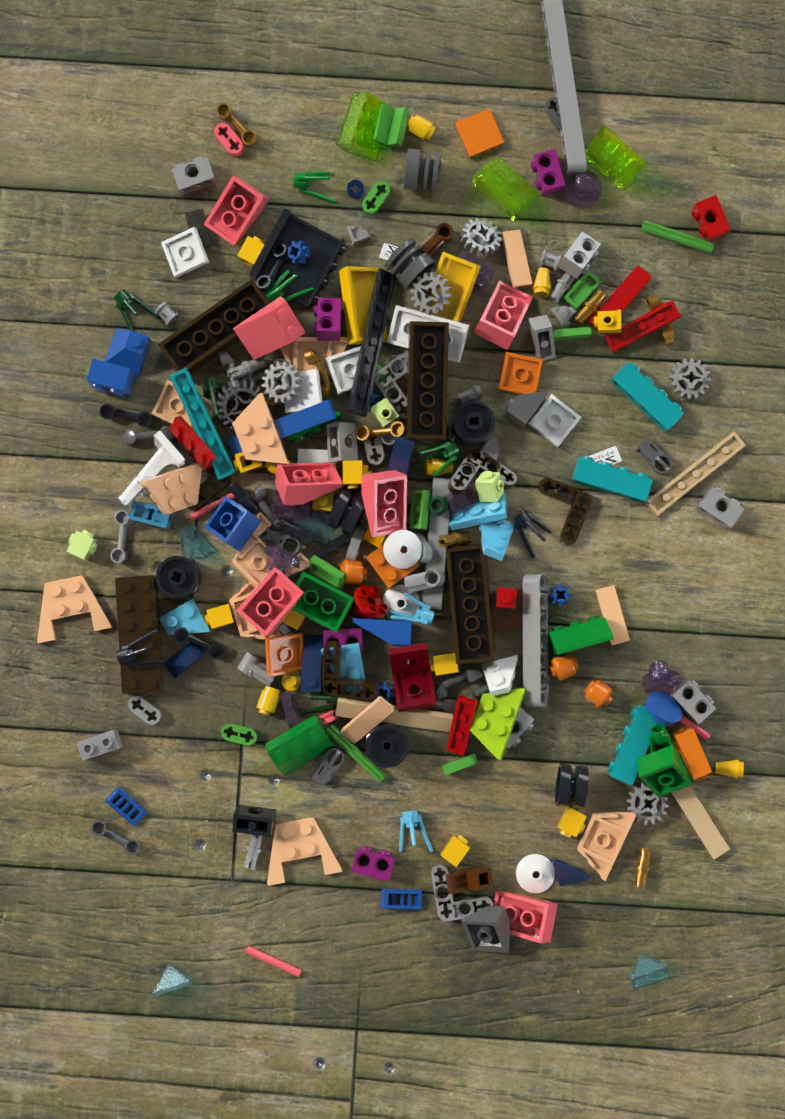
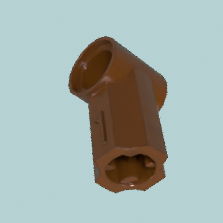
(435, 242)

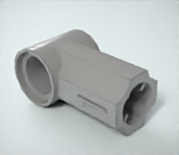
(423, 581)
(254, 667)

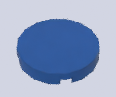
(663, 708)

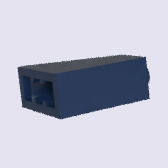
(401, 455)

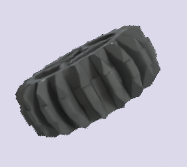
(234, 391)

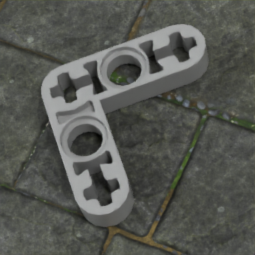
(385, 387)
(454, 905)

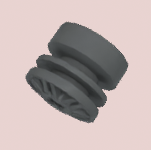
(422, 170)
(406, 260)

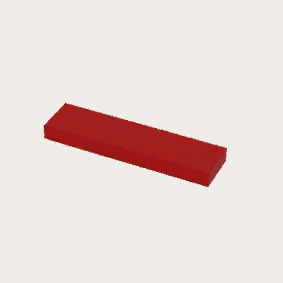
(624, 293)
(643, 326)

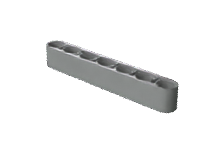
(437, 526)
(535, 640)

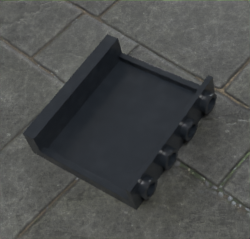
(314, 273)

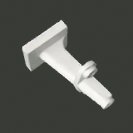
(165, 457)

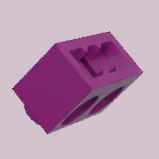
(551, 172)
(328, 319)
(343, 636)
(371, 869)

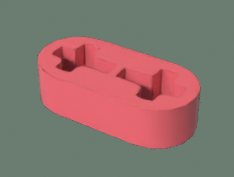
(231, 137)

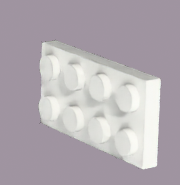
(400, 323)

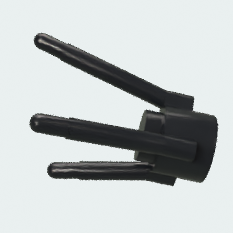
(525, 520)
(127, 655)

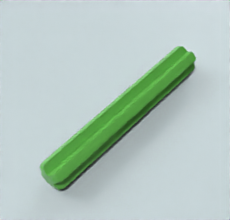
(677, 237)
(356, 753)

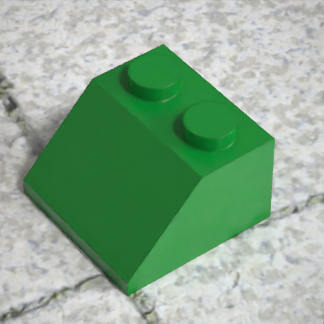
(664, 771)

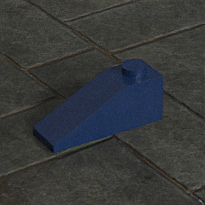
(312, 664)

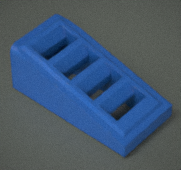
(119, 790)
(384, 898)

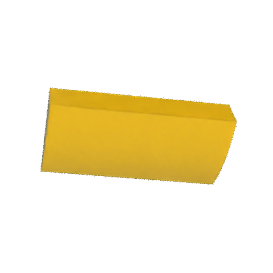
(461, 277)
(357, 290)

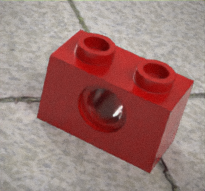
(712, 208)

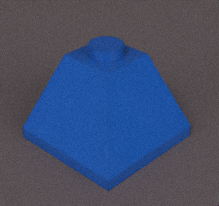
(129, 350)

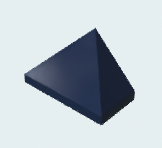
(184, 659)
(567, 874)

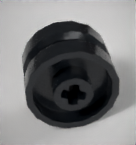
(477, 412)
(345, 510)
(167, 574)
(390, 756)
(571, 786)

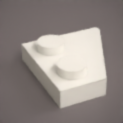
(500, 674)

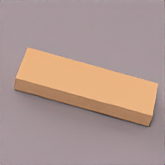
(516, 258)
(612, 612)
(367, 719)

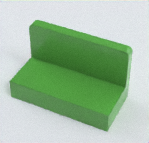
(391, 126)
(420, 510)

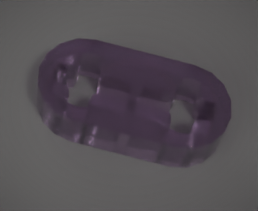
(289, 709)

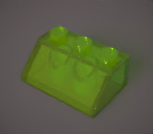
(360, 125)
(614, 158)
(504, 187)

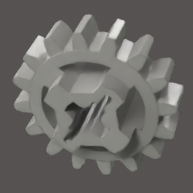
(480, 237)
(427, 300)
(288, 377)
(698, 379)
(640, 808)

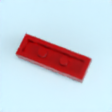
(192, 443)
(461, 725)

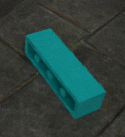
(647, 397)
(612, 480)
(633, 745)

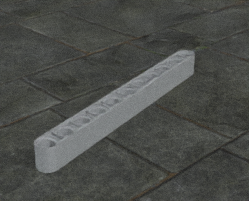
(564, 86)

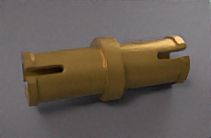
(590, 307)
(455, 539)
(642, 868)

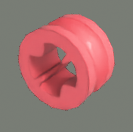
(327, 717)

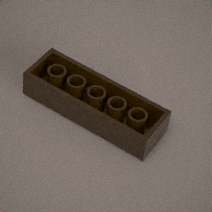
(213, 329)
(427, 381)
(471, 605)
(136, 617)

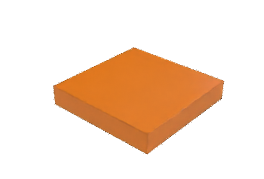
(479, 133)
(520, 374)
(284, 654)

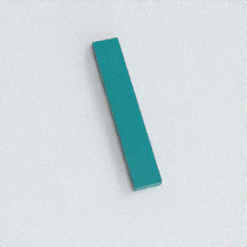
(202, 422)

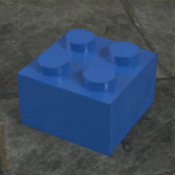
(111, 378)
(232, 524)

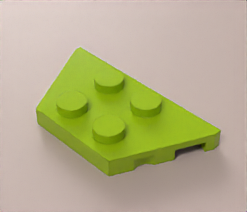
(496, 720)

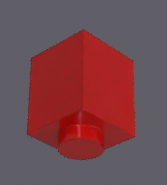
(505, 598)

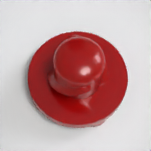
(369, 603)

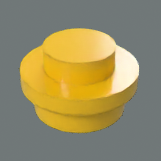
(291, 681)

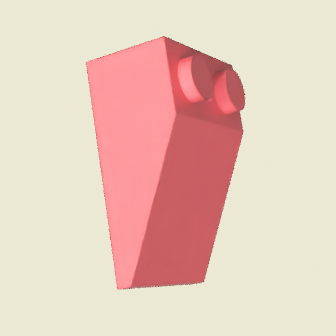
(236, 210)
(503, 315)
(269, 329)
(306, 481)
(385, 501)
(270, 602)
(528, 916)

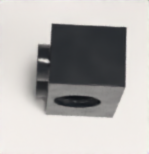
(254, 820)

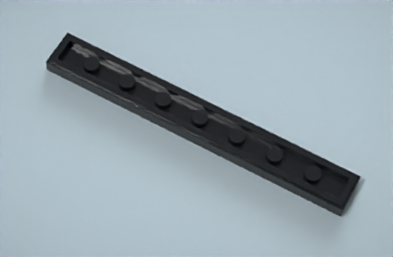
(371, 343)

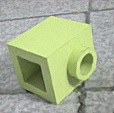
(382, 408)
(489, 486)
(82, 544)

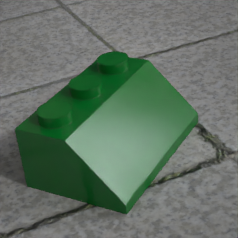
(322, 602)
(579, 635)
(298, 745)

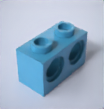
(150, 515)

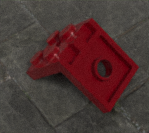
(412, 670)

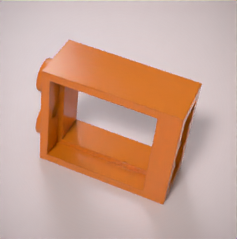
(692, 752)

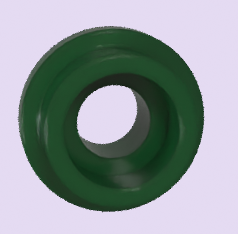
(433, 502)

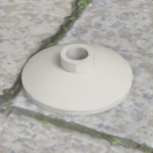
(395, 542)
(395, 594)
(534, 863)

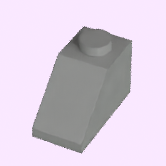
(542, 337)

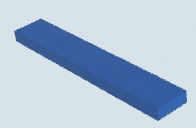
(295, 422)

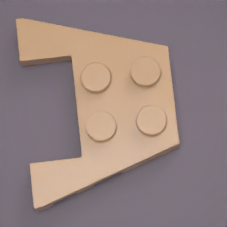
(253, 561)
(67, 599)
(297, 841)

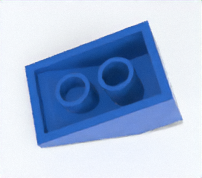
(392, 632)

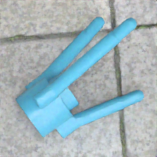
(422, 616)
(411, 818)

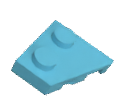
(185, 616)

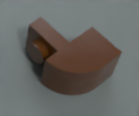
(469, 879)

